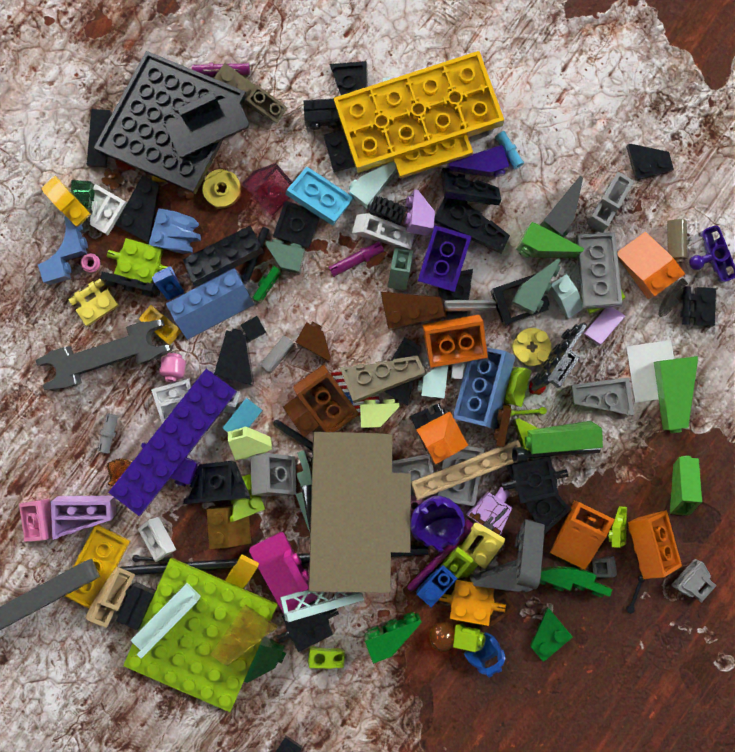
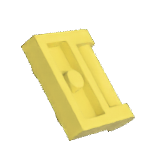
(487, 546)

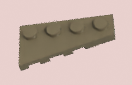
(380, 376)

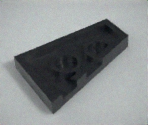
(350, 76)
(406, 349)

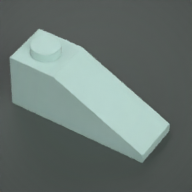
(372, 184)

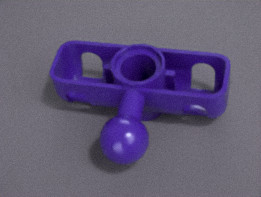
(719, 265)

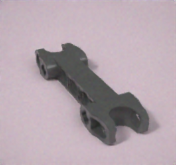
(136, 344)

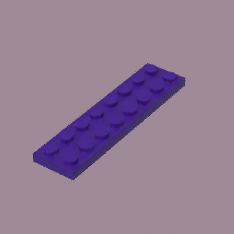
(172, 442)

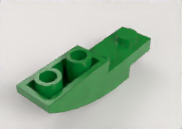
(564, 577)

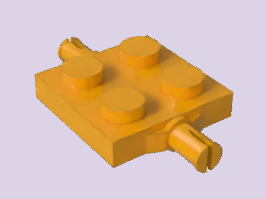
(472, 603)

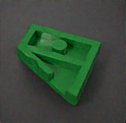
(549, 636)

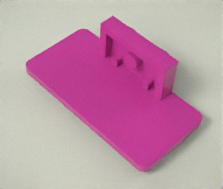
(282, 569)

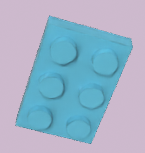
(319, 196)

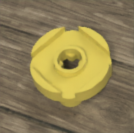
(231, 194)
(539, 339)

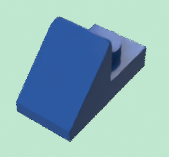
(168, 283)

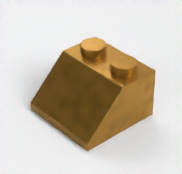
(225, 533)

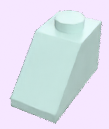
(566, 296)
(434, 383)

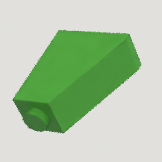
(685, 486)

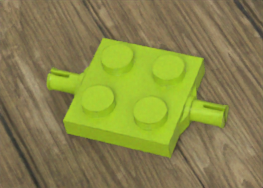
(137, 261)

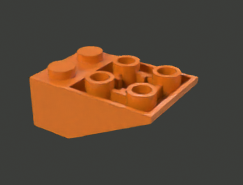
(581, 535)

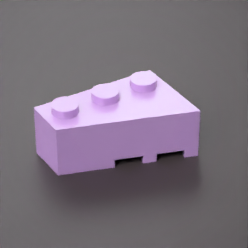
(80, 512)

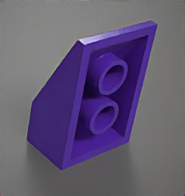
(444, 258)

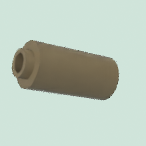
(677, 239)

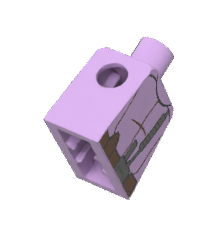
(491, 511)

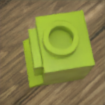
(468, 638)

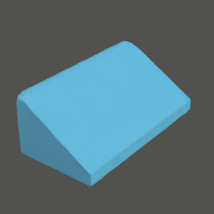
(243, 416)

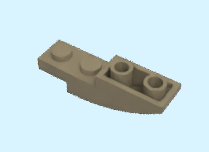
(256, 97)

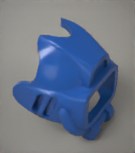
(489, 651)

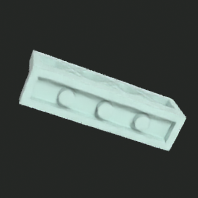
(316, 608)
(165, 619)

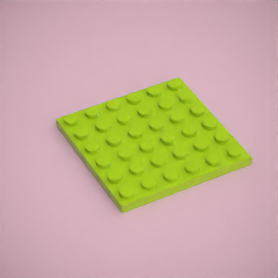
(184, 653)

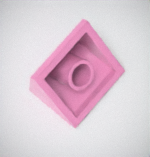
(36, 520)

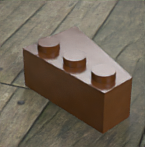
(410, 310)

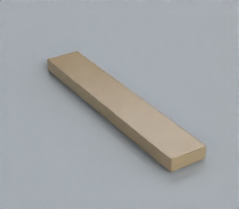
(464, 471)

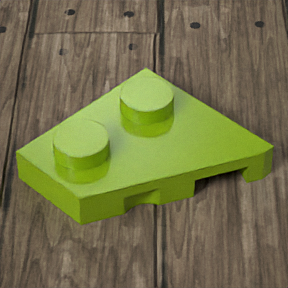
(246, 507)
(619, 528)

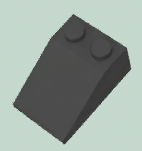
(564, 212)
(499, 577)

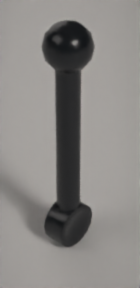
(136, 558)
(630, 609)

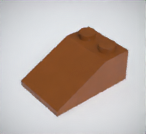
(325, 400)

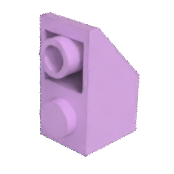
(420, 214)

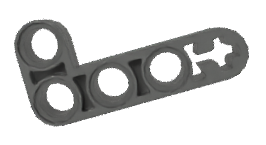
(530, 546)

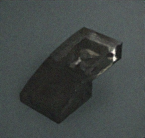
(670, 300)

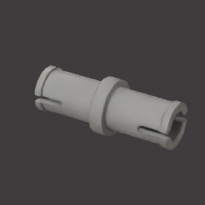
(107, 433)

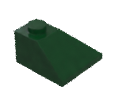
(265, 659)

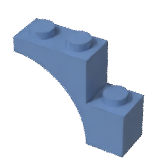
(73, 246)

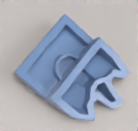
(174, 231)

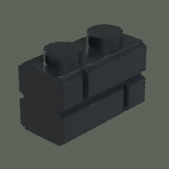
(321, 113)
(135, 605)

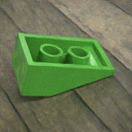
(543, 243)

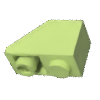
(376, 414)
(248, 442)

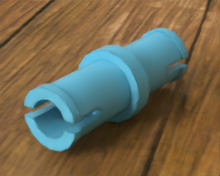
(509, 149)

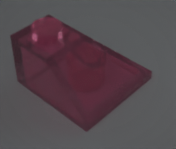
(268, 187)

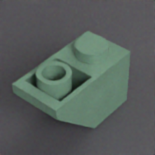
(288, 257)

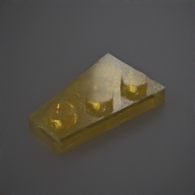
(242, 634)

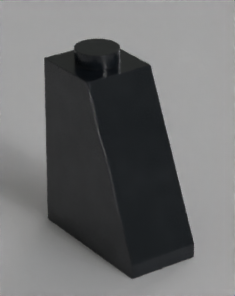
(234, 358)

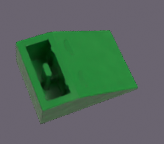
(386, 640)

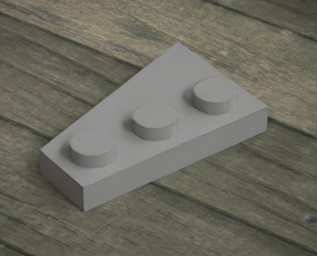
(605, 395)

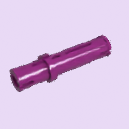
(244, 68)
(357, 258)

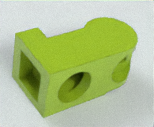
(326, 657)

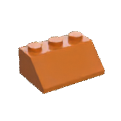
(455, 340)
(655, 545)

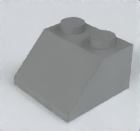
(273, 475)

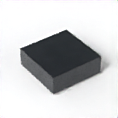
(253, 328)

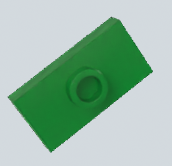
(266, 284)

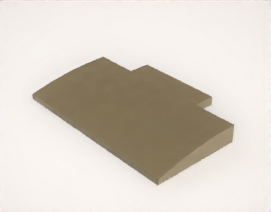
(356, 512)

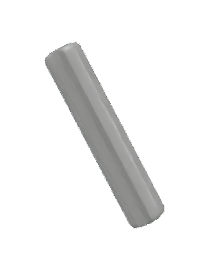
(469, 305)

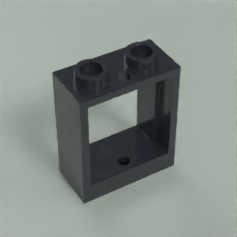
(501, 306)

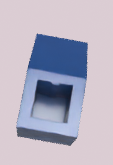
(436, 585)

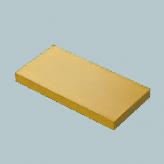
(106, 550)

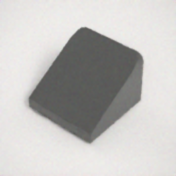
(604, 567)

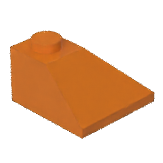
(442, 437)

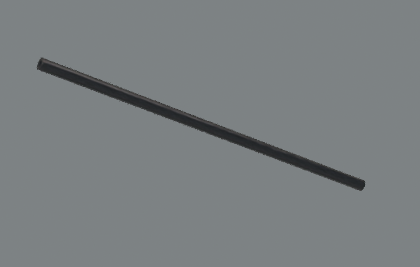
(229, 563)

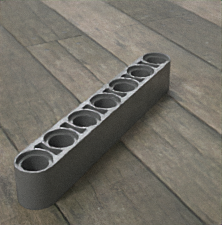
(48, 593)

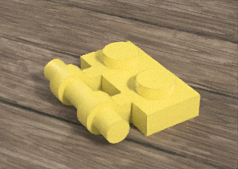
(96, 307)

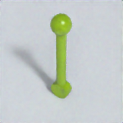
(542, 410)

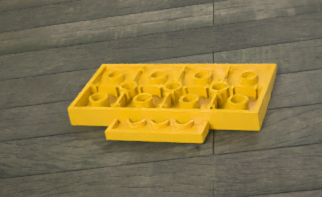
(420, 116)

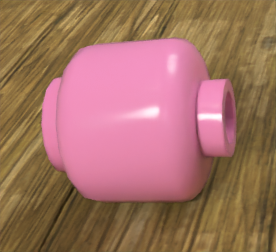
(172, 367)

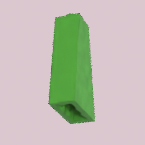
(675, 391)
(564, 438)

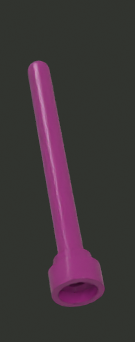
(439, 558)

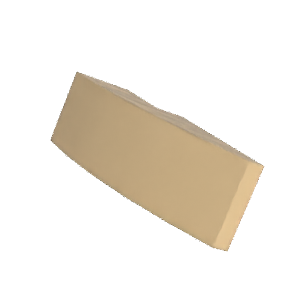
(110, 597)

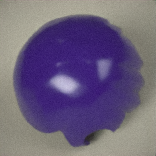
(437, 522)

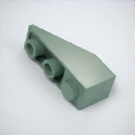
(531, 292)

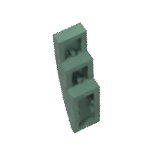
(304, 478)

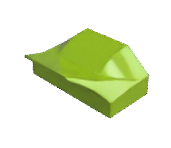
(517, 386)
(459, 563)

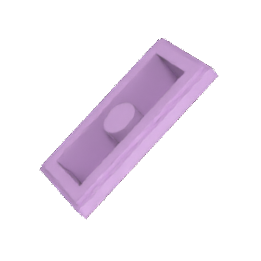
(604, 325)

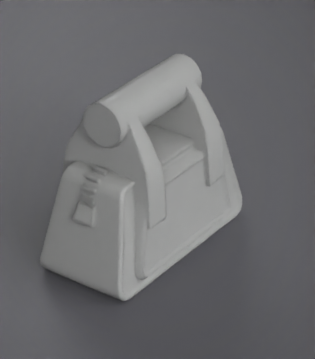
(693, 579)

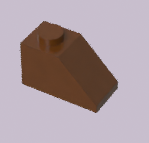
(314, 340)
(301, 416)

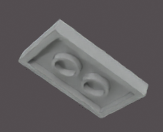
(465, 492)

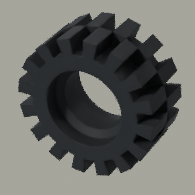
(387, 210)

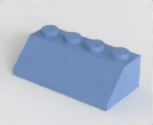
(210, 304)
(484, 389)

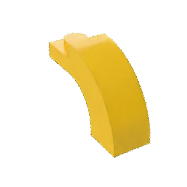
(65, 201)

